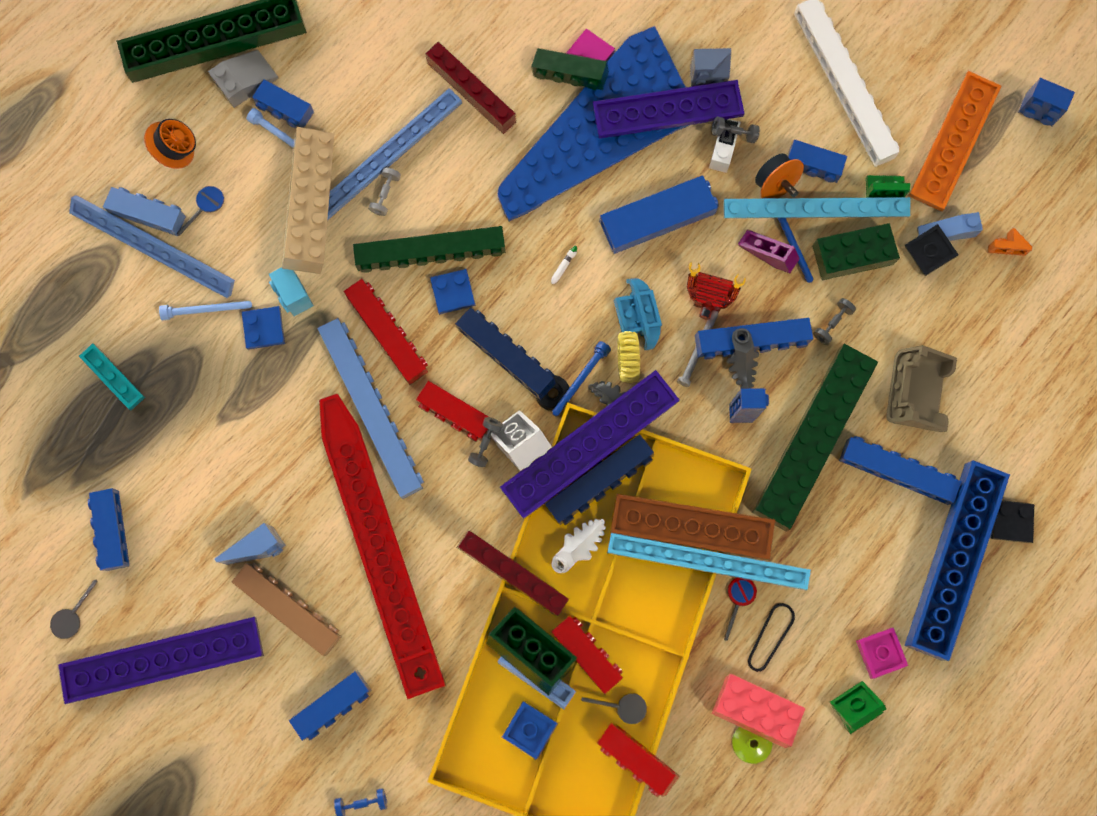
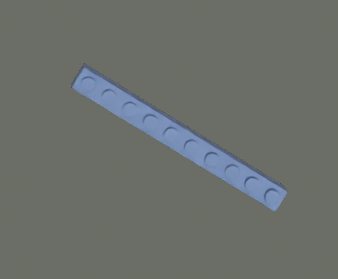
(370, 408)

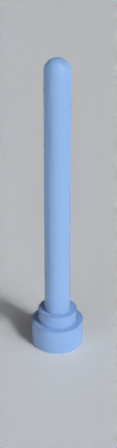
(255, 117)
(167, 312)

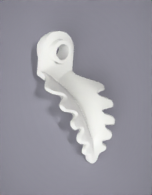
(579, 545)

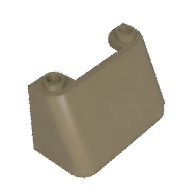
(918, 388)

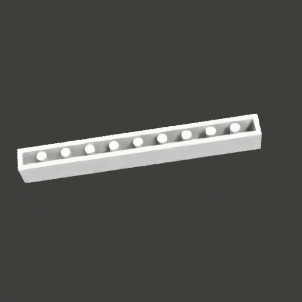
(846, 82)

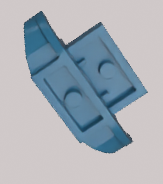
(639, 312)

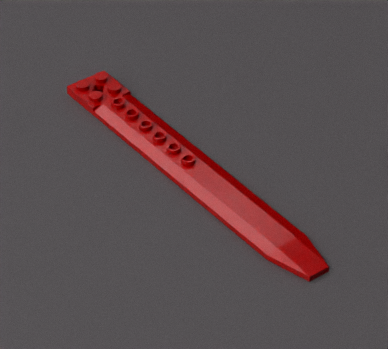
(379, 549)

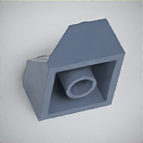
(710, 66)

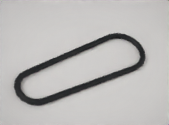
(779, 642)

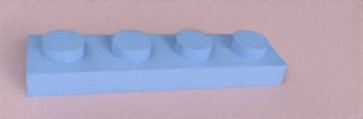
(560, 695)

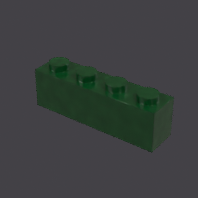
(570, 69)

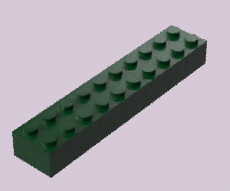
(210, 37)
(815, 437)

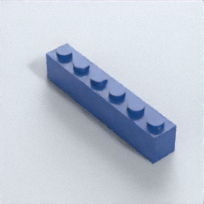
(764, 336)
(899, 470)

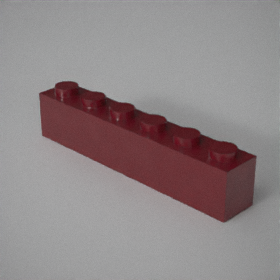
(470, 87)
(512, 573)

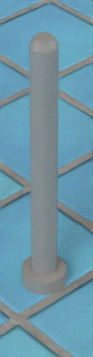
(684, 380)

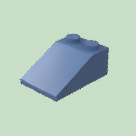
(258, 544)

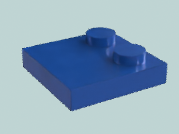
(452, 291)
(263, 327)
(530, 730)

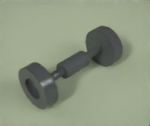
(751, 135)
(845, 306)
(478, 459)

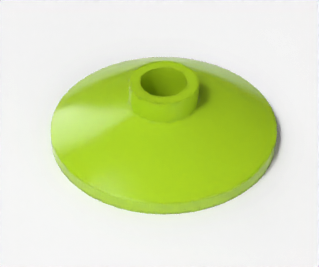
(743, 749)

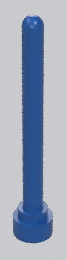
(792, 241)
(601, 351)

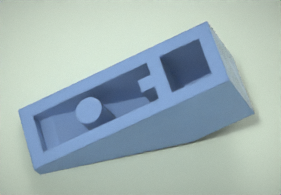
(957, 227)

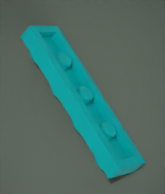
(111, 376)

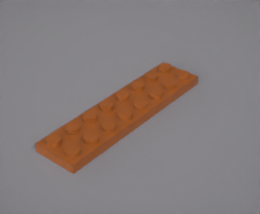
(693, 526)

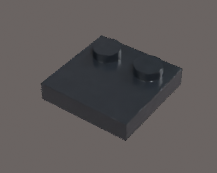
(931, 250)
(1014, 522)

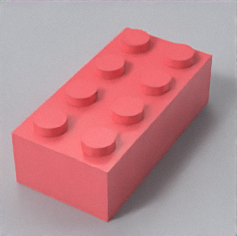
(758, 711)

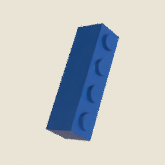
(748, 405)
(108, 530)
(330, 705)

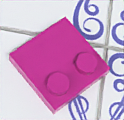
(591, 46)
(882, 653)

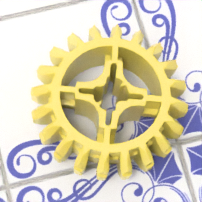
(628, 357)

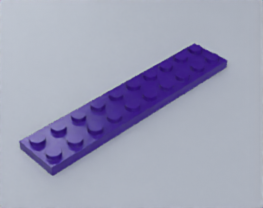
(589, 444)
(160, 660)

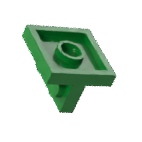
(886, 186)
(858, 707)

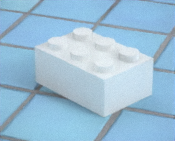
(521, 440)

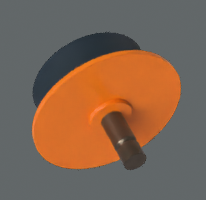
(170, 143)
(779, 177)

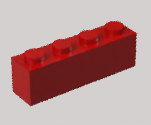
(453, 410)
(588, 656)
(638, 759)

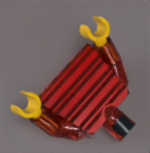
(711, 291)

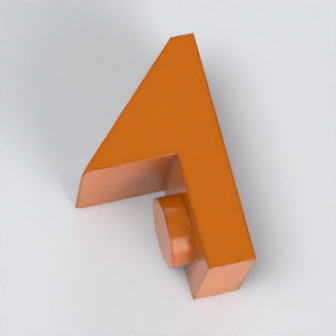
(1013, 245)

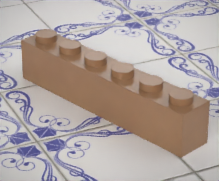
(286, 609)

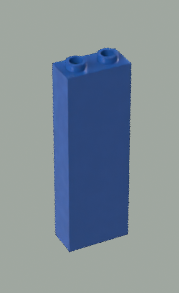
(658, 214)

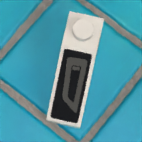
(724, 148)

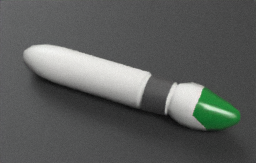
(564, 264)

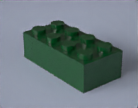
(855, 251)
(531, 650)

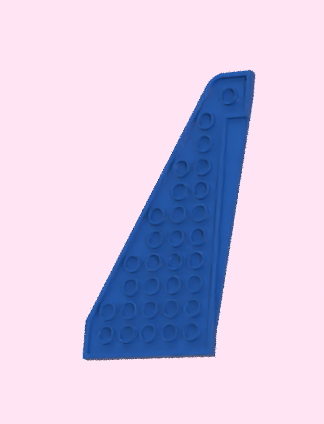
(571, 146)

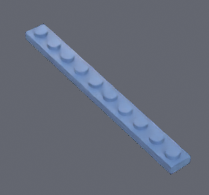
(392, 150)
(151, 246)

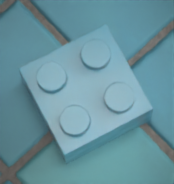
(290, 291)

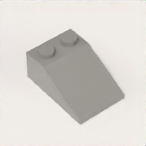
(241, 76)

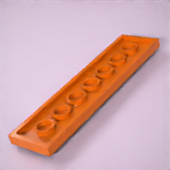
(955, 141)

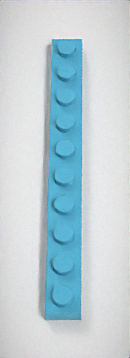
(816, 207)
(709, 561)

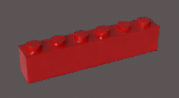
(386, 332)

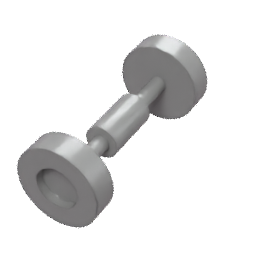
(390, 174)

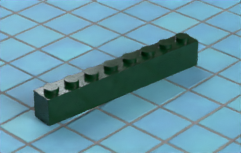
(429, 248)

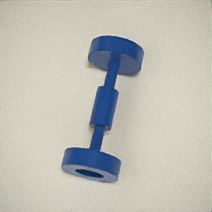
(381, 799)

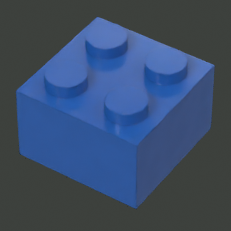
(1046, 102)

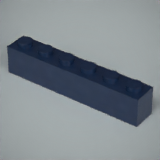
(505, 353)
(600, 479)

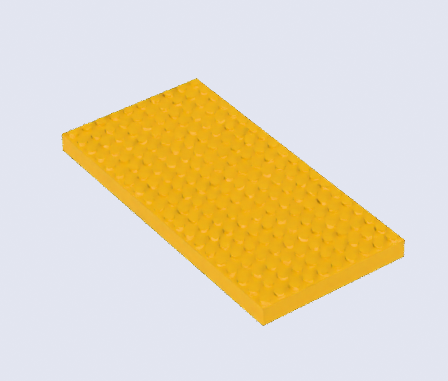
(633, 609)

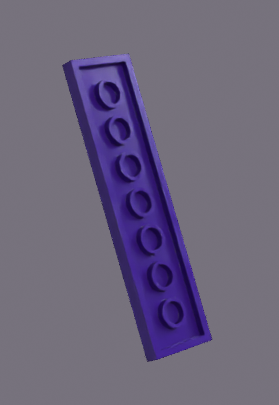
(668, 109)

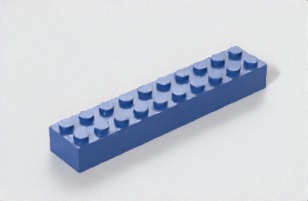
(957, 561)

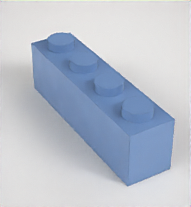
(144, 211)

